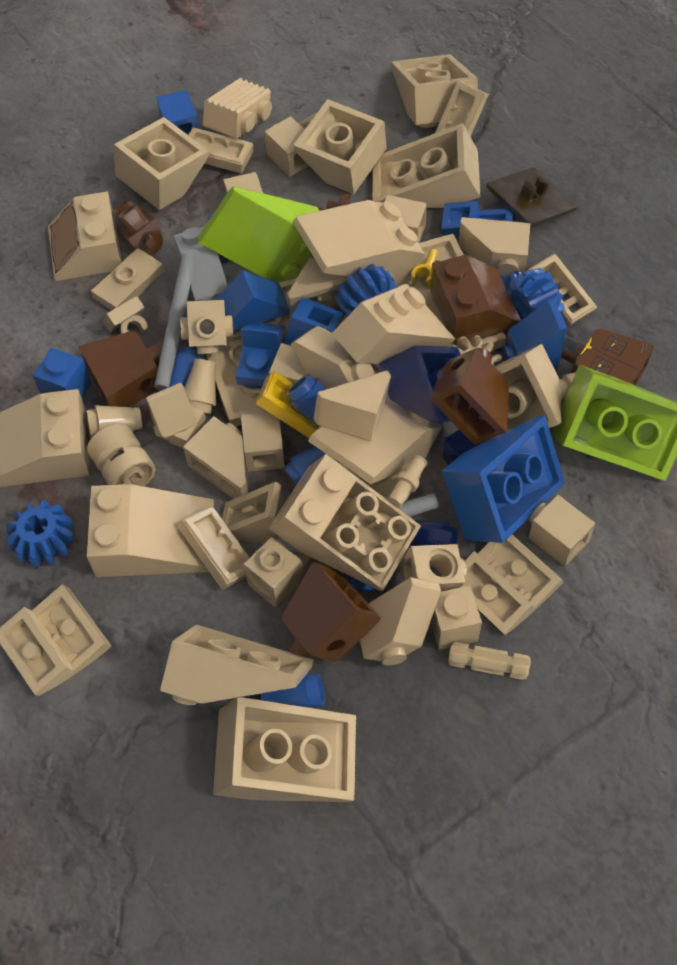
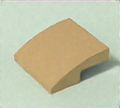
(509, 582)
(52, 640)

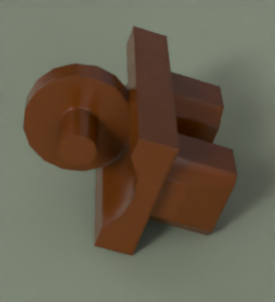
(139, 227)

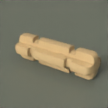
(489, 660)

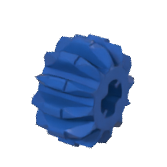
(362, 286)
(532, 290)
(40, 534)

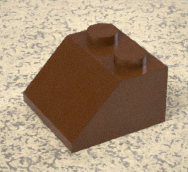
(471, 298)

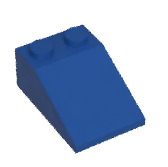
(504, 481)

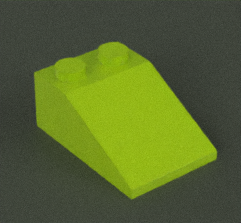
(259, 233)
(619, 423)

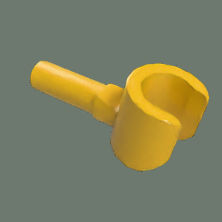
(424, 270)

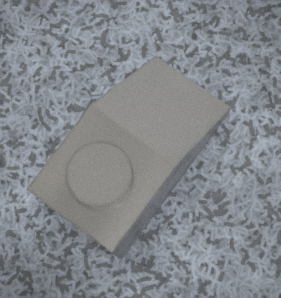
(208, 276)

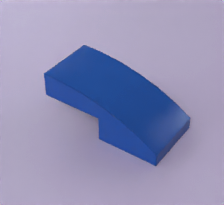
(454, 211)

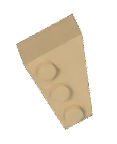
(390, 325)

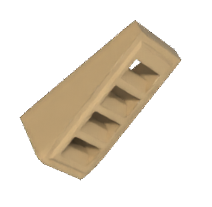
(569, 286)

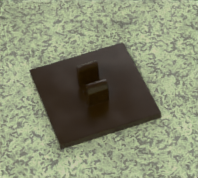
(531, 196)

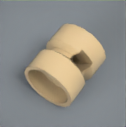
(120, 456)

